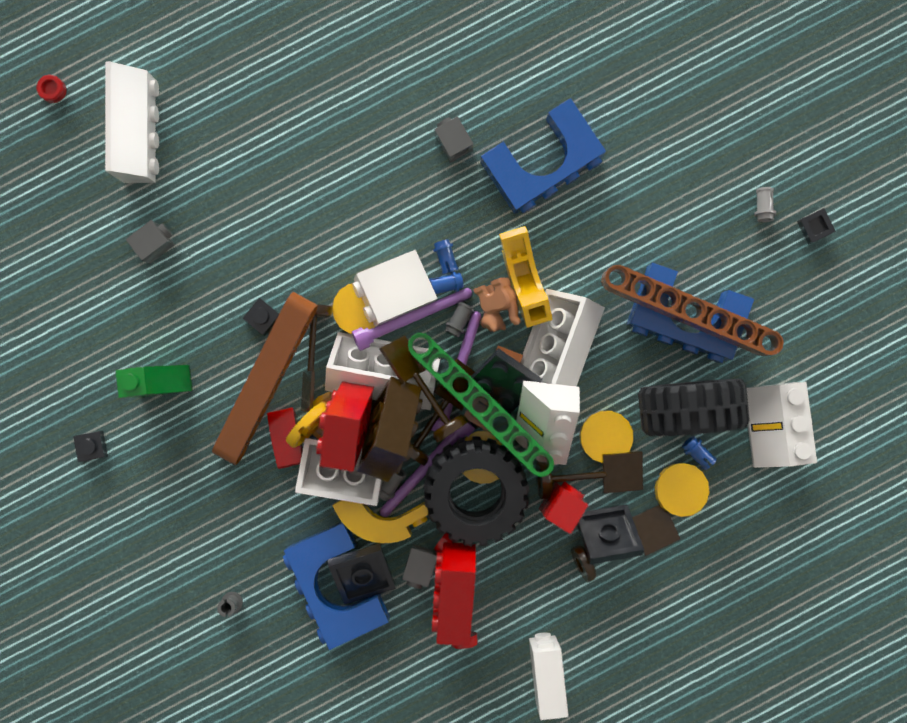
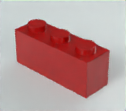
(564, 506)

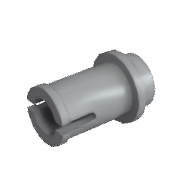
(765, 208)

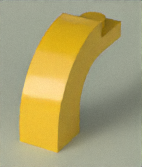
(524, 277)
(376, 528)

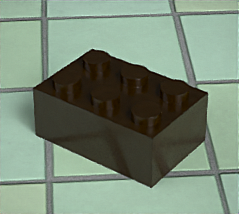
(390, 430)

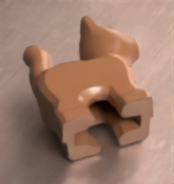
(497, 300)

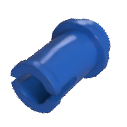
(445, 256)
(447, 283)
(698, 452)

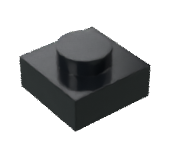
(816, 226)
(261, 316)
(90, 446)

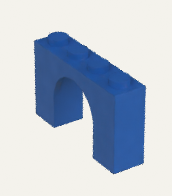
(580, 152)
(648, 321)
(335, 622)

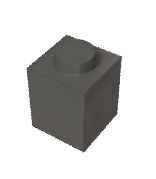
(453, 138)
(151, 241)
(419, 566)

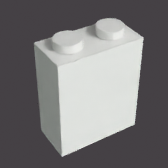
(393, 288)
(548, 676)

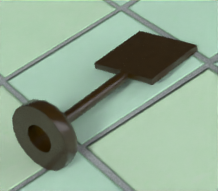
(408, 367)
(309, 376)
(459, 386)
(620, 474)
(654, 530)

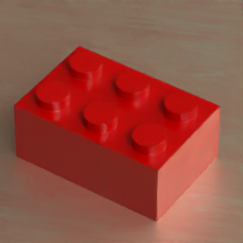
(345, 426)
(454, 594)

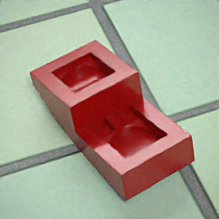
(280, 425)

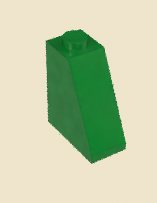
(153, 381)

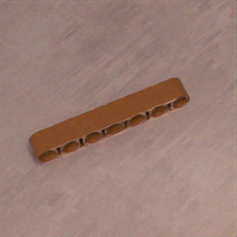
(704, 311)
(265, 378)

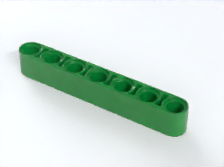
(494, 409)

